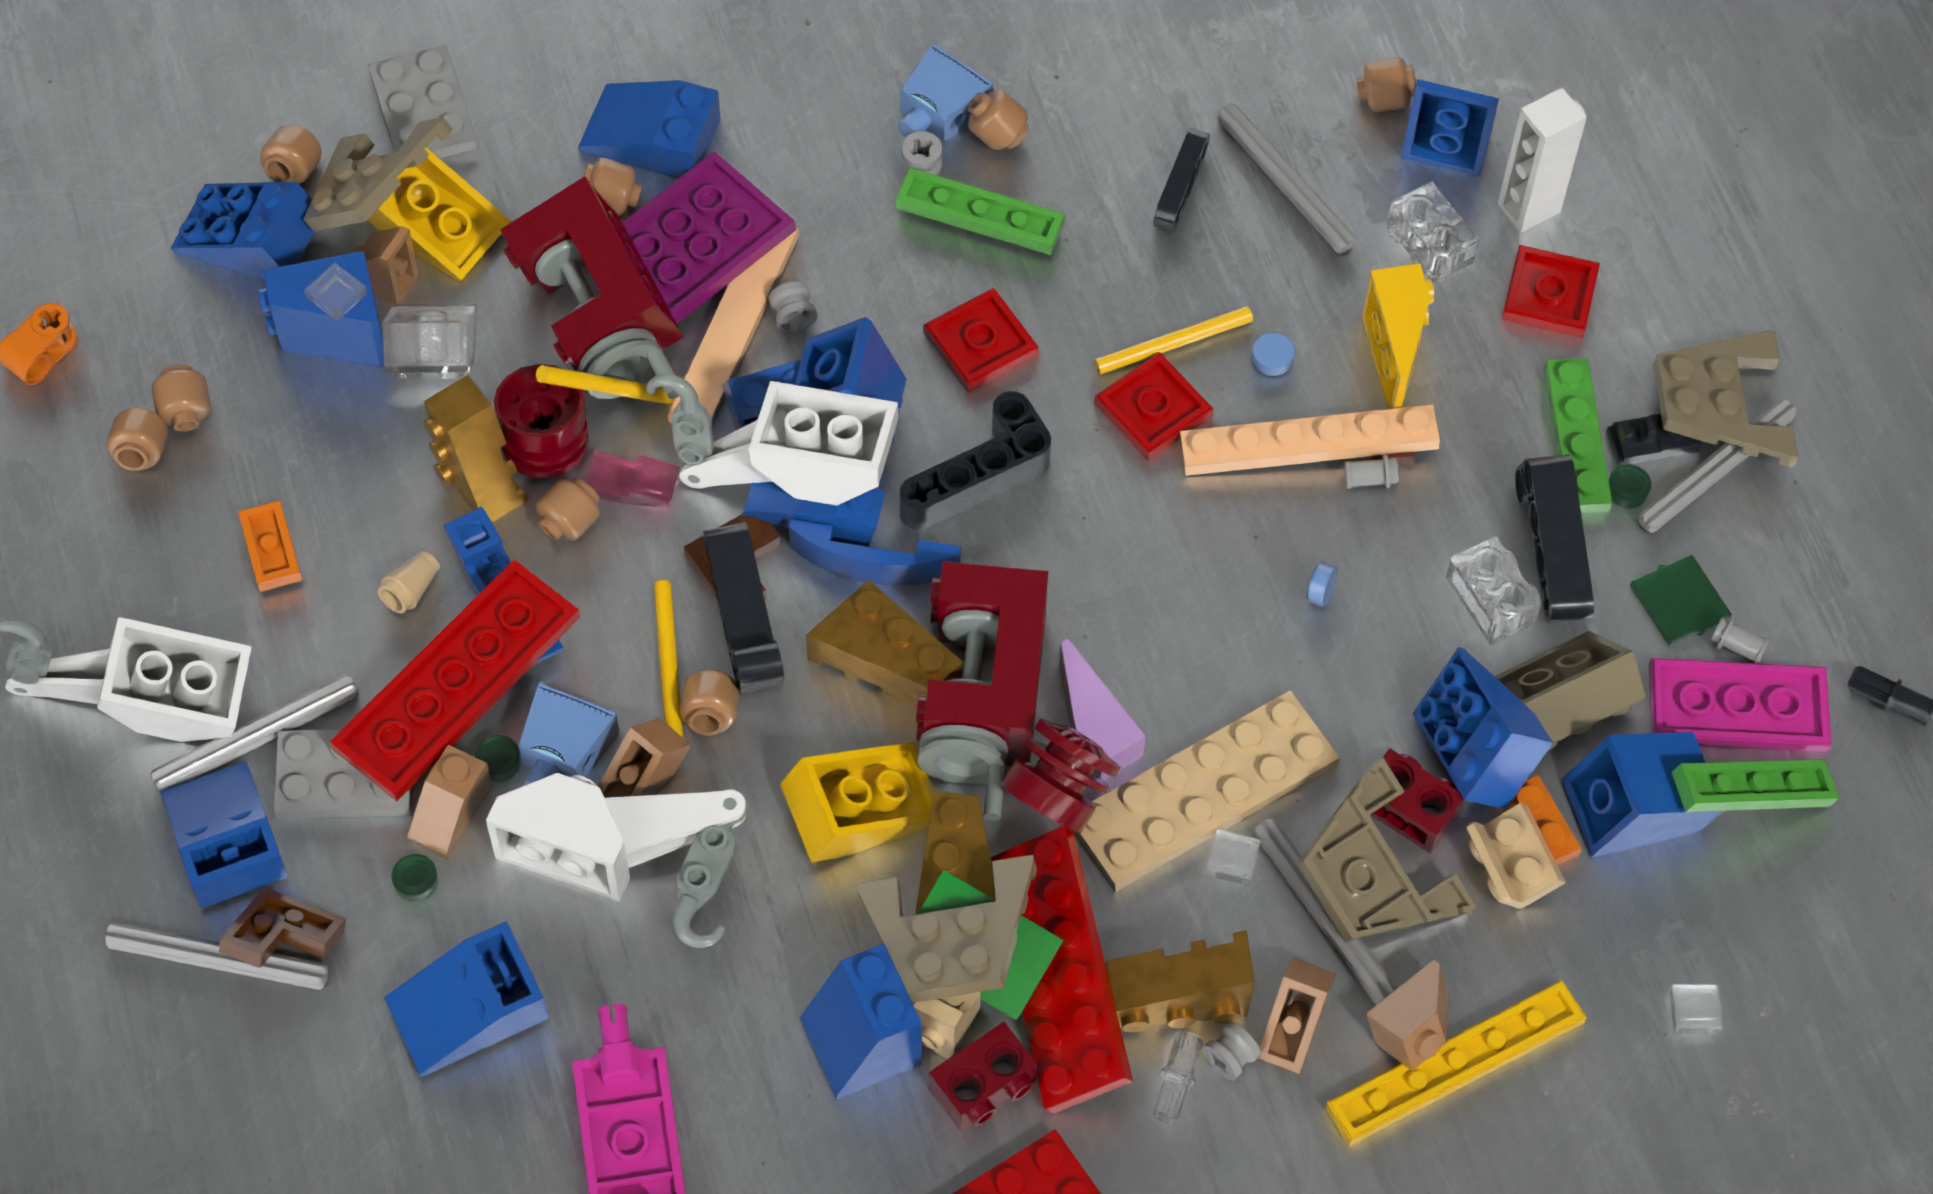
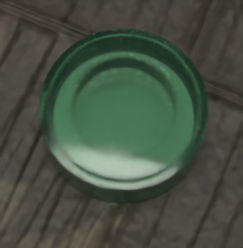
(1629, 486)
(501, 757)
(415, 877)

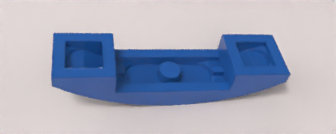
(482, 554)
(865, 563)

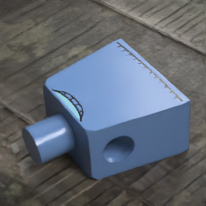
(939, 95)
(565, 734)

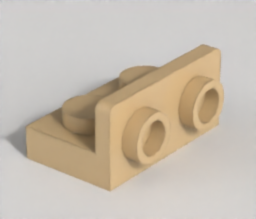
(1515, 857)

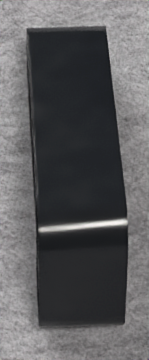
(929, 498)
(1558, 536)
(743, 609)

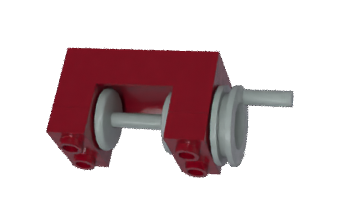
(608, 333)
(974, 727)

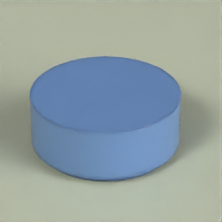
(1273, 354)
(1322, 584)

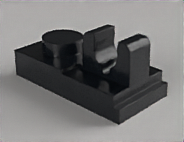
(1645, 441)

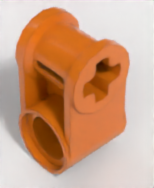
(38, 347)

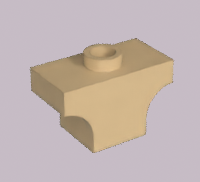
(947, 1022)

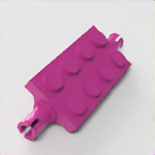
(627, 1115)

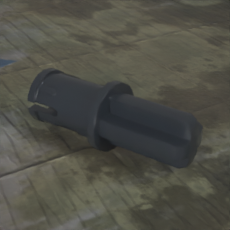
(1891, 694)

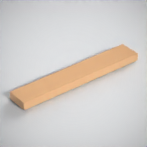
(735, 327)

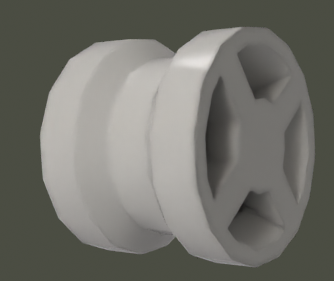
(922, 143)
(792, 306)
(1231, 1051)

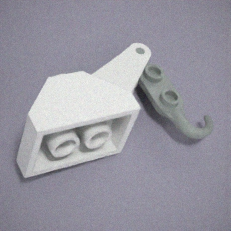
(804, 441)
(148, 680)
(591, 841)

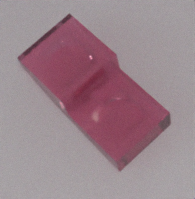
(633, 483)

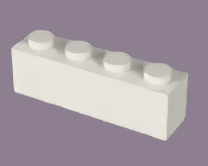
(1541, 159)

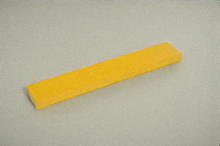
(1456, 1063)

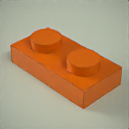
(270, 546)
(1548, 818)

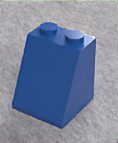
(310, 330)
(852, 362)
(1628, 793)
(863, 1023)

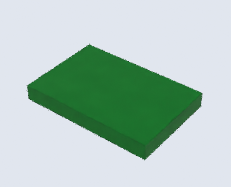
(1031, 954)

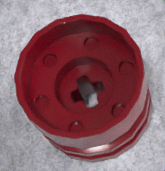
(541, 424)
(1060, 775)

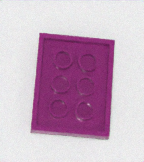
(705, 233)

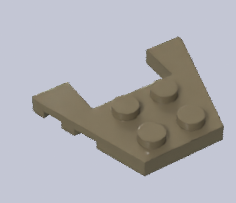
(359, 185)
(1705, 397)
(1361, 877)
(955, 947)

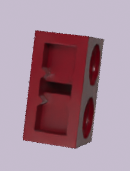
(1421, 788)
(974, 1069)

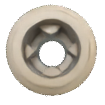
(408, 582)

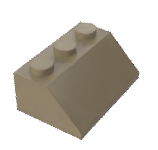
(1577, 684)

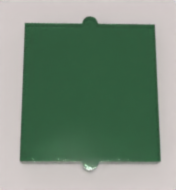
(1680, 600)

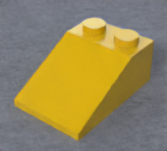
(445, 217)
(1394, 324)
(858, 799)

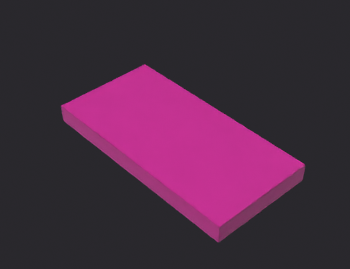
(1741, 704)

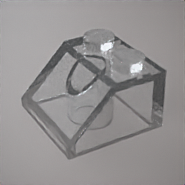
(429, 340)

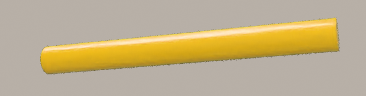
(1173, 340)
(600, 384)
(668, 655)

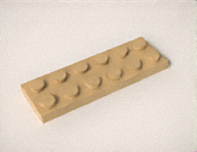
(1205, 790)

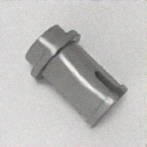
(1371, 472)
(1739, 640)

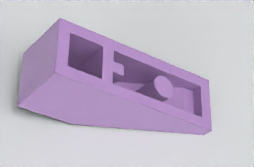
(1097, 712)

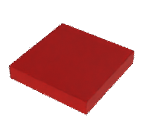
(1551, 291)
(981, 339)
(1153, 405)

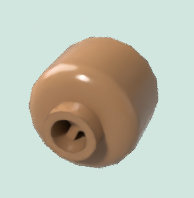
(1387, 84)
(998, 120)
(290, 154)
(614, 182)
(181, 397)
(137, 439)
(568, 509)
(709, 702)

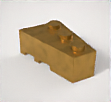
(468, 449)
(882, 645)
(956, 844)
(1184, 986)

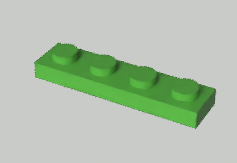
(980, 211)
(1578, 429)
(1754, 785)

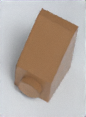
(390, 263)
(644, 761)
(449, 801)
(1296, 1015)
(1413, 1017)

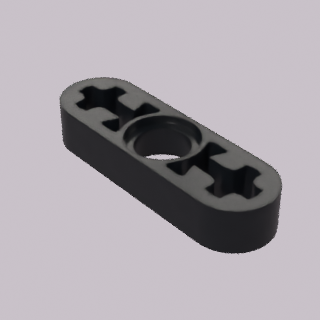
(1181, 179)

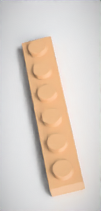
(1309, 439)

